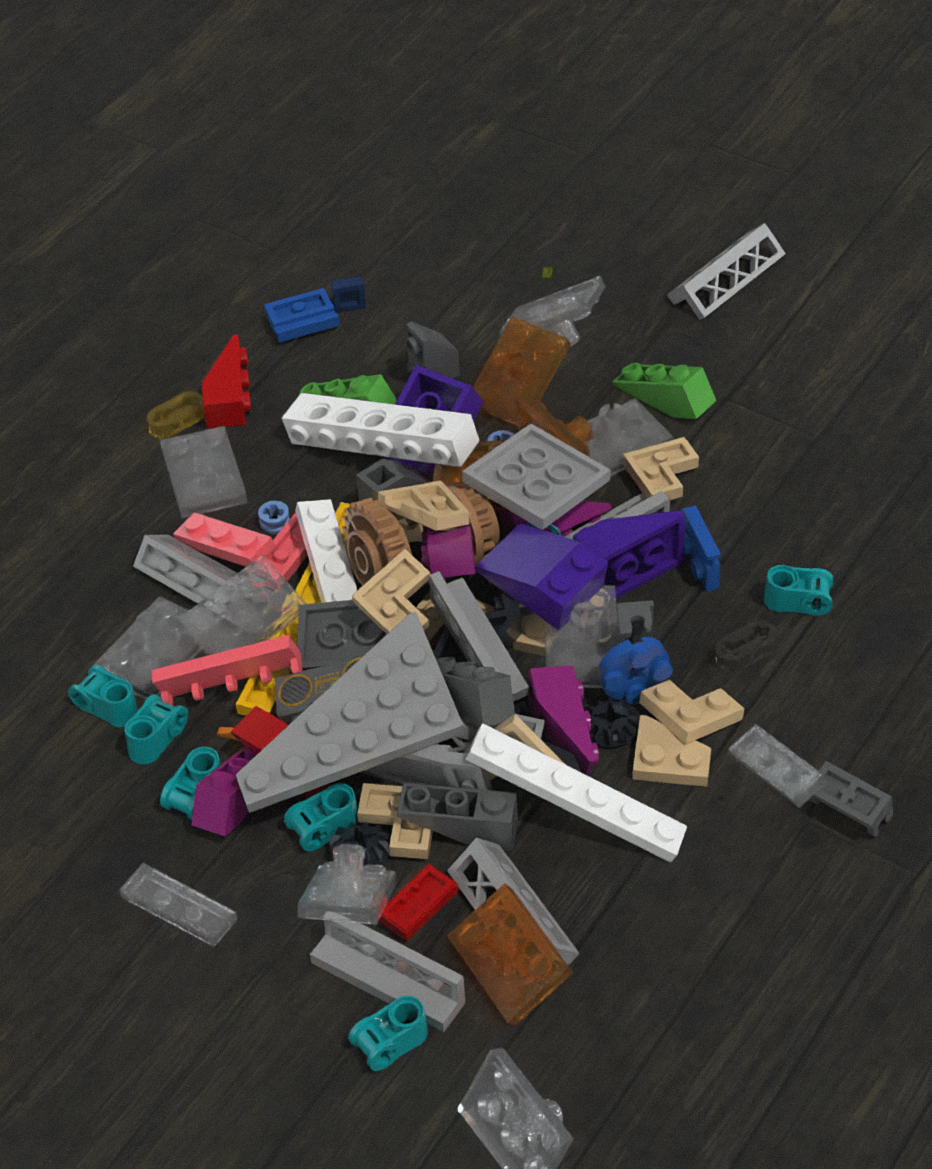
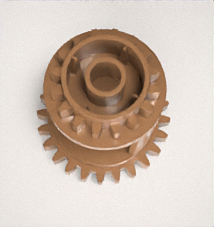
(377, 536)

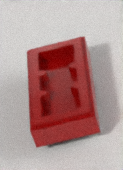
(418, 902)

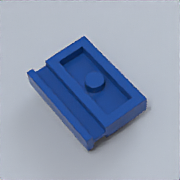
(301, 315)
(701, 550)

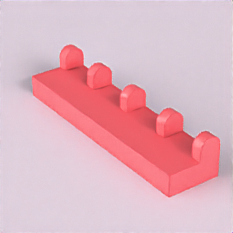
(227, 668)

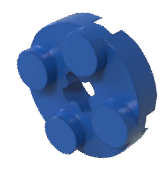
(650, 665)

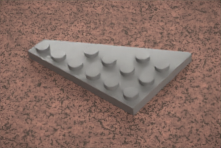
(370, 715)

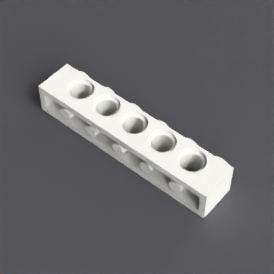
(381, 429)

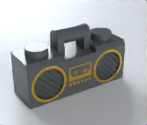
(301, 689)

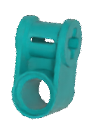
(795, 589)
(105, 696)
(153, 729)
(181, 788)
(322, 815)
(388, 1034)

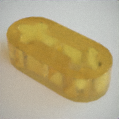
(175, 414)

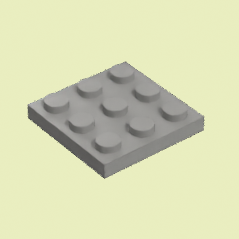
(536, 476)

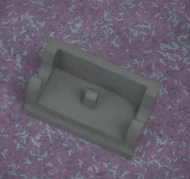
(635, 621)
(854, 798)

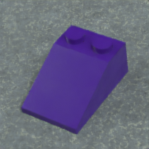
(436, 392)
(636, 547)
(544, 572)

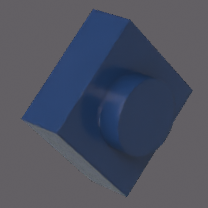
(348, 294)

